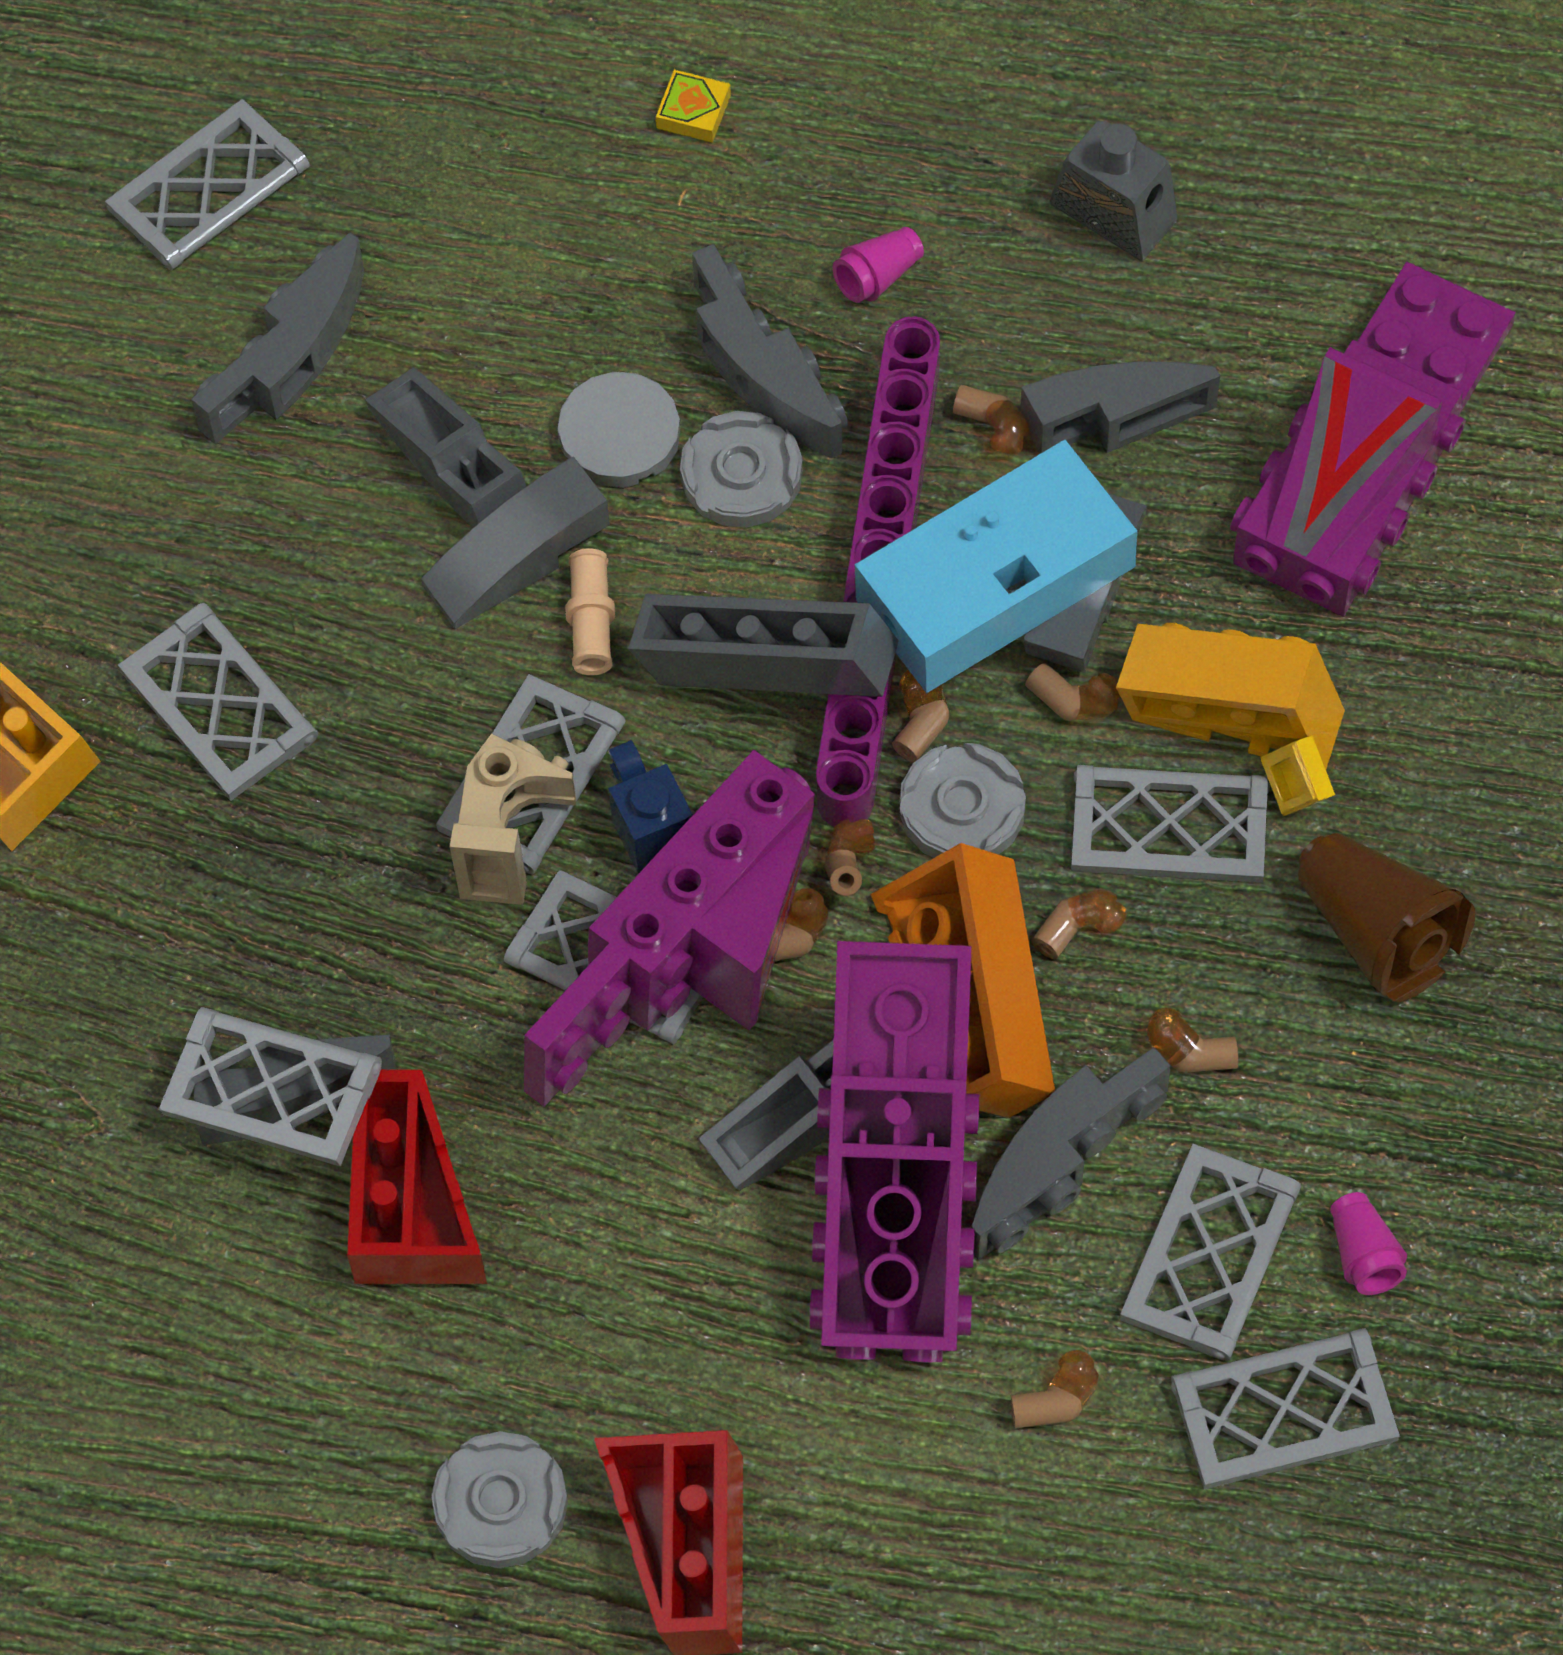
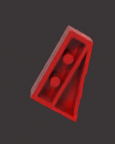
(404, 1193)
(685, 1532)

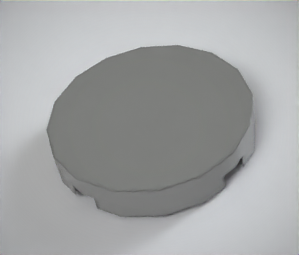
(619, 428)
(741, 469)
(962, 798)
(499, 1500)

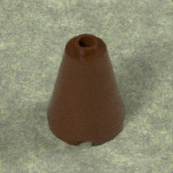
(1385, 913)

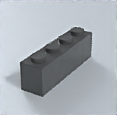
(764, 644)

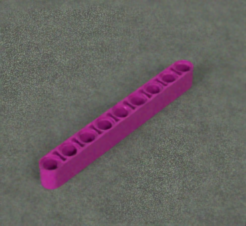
(882, 489)

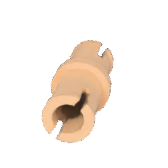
(590, 612)

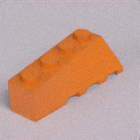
(976, 902)

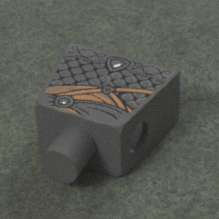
(1117, 189)

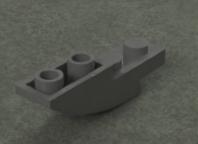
(303, 332)
(763, 366)
(1044, 1160)

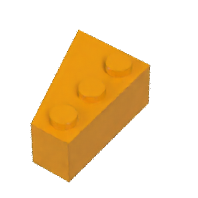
(1231, 686)
(38, 759)

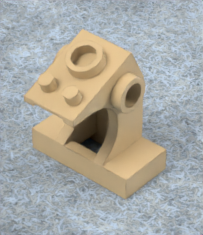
(482, 849)

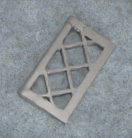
(206, 144)
(577, 712)
(202, 746)
(1136, 859)
(537, 929)
(282, 1133)
(1181, 1208)
(1266, 1457)

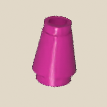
(875, 264)
(1367, 1247)

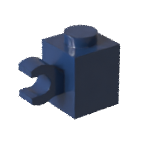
(644, 805)

